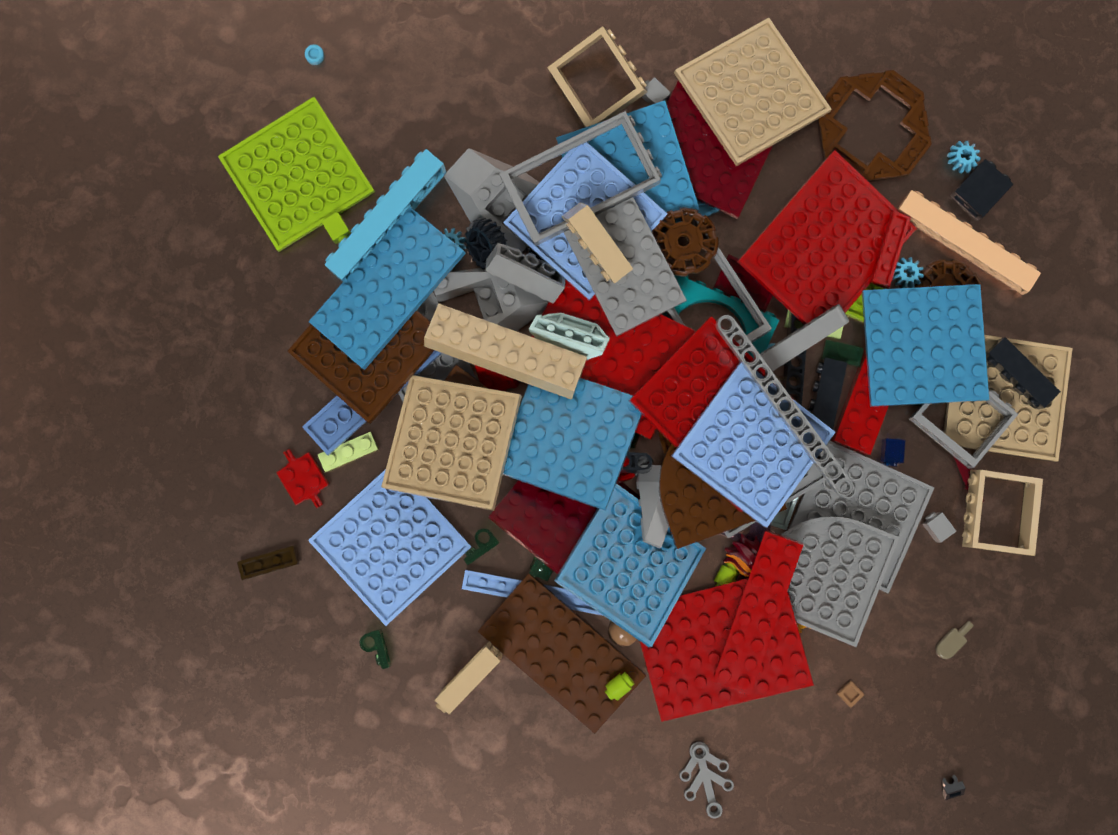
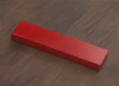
(890, 249)

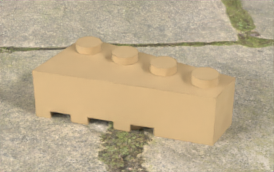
(597, 241)

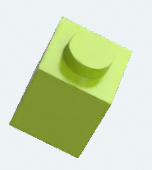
(336, 227)

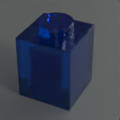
(892, 452)

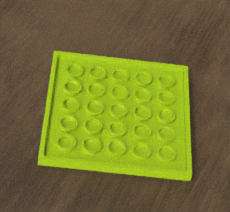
(296, 174)

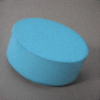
(314, 54)

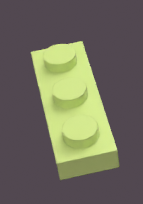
(349, 452)

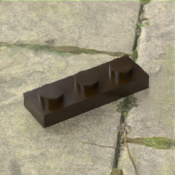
(267, 562)

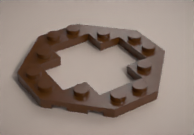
(914, 121)

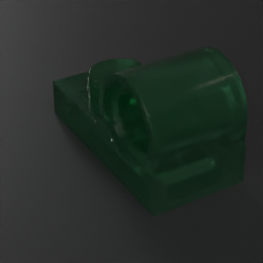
(474, 554)
(539, 569)
(382, 656)

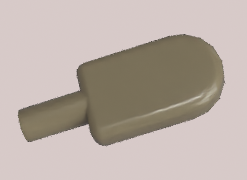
(953, 641)

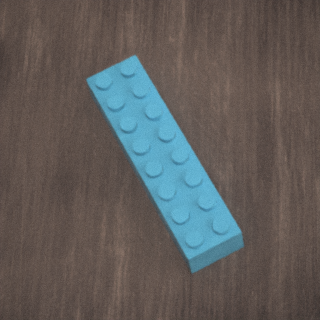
(405, 193)

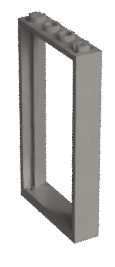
(635, 138)
(764, 326)

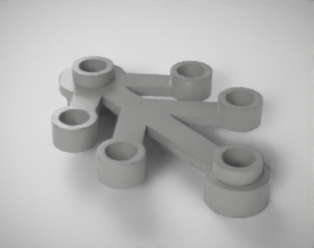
(704, 776)

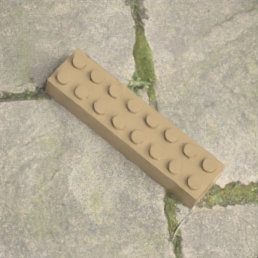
(504, 351)

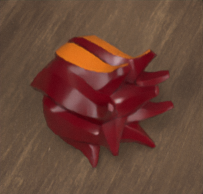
(743, 555)

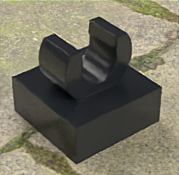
(952, 790)

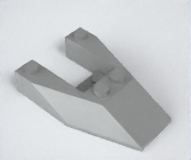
(482, 193)
(498, 300)

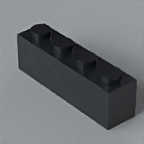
(1021, 373)
(827, 390)

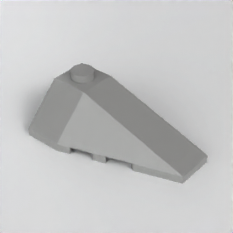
(653, 519)

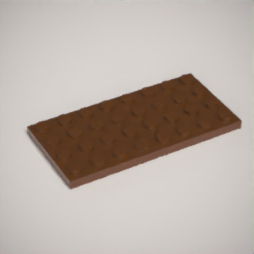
(559, 651)

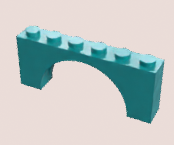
(697, 293)

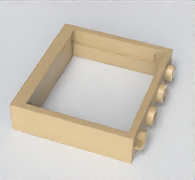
(629, 67)
(1029, 516)
(468, 678)

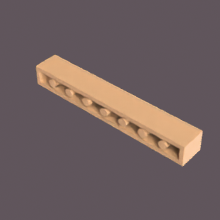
(969, 243)

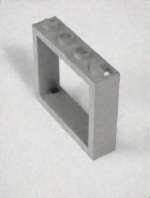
(951, 446)

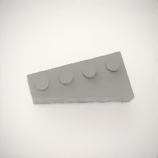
(525, 272)

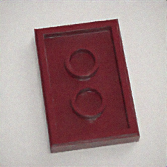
(758, 293)

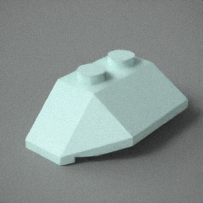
(570, 333)

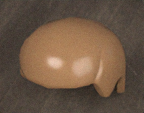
(620, 636)

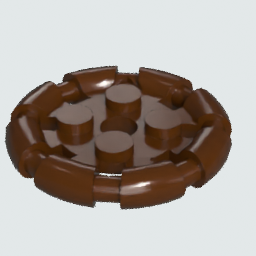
(695, 237)
(939, 267)

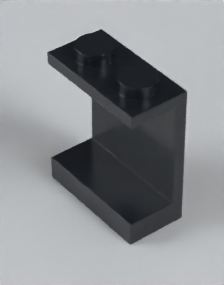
(982, 189)

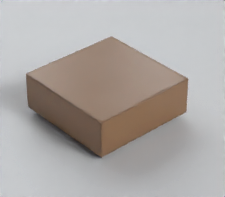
(850, 693)

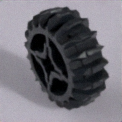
(482, 238)

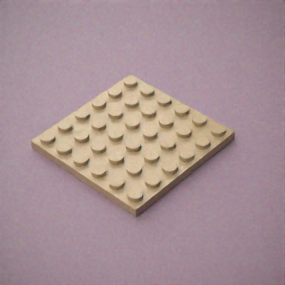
(752, 91)
(1033, 431)
(452, 442)

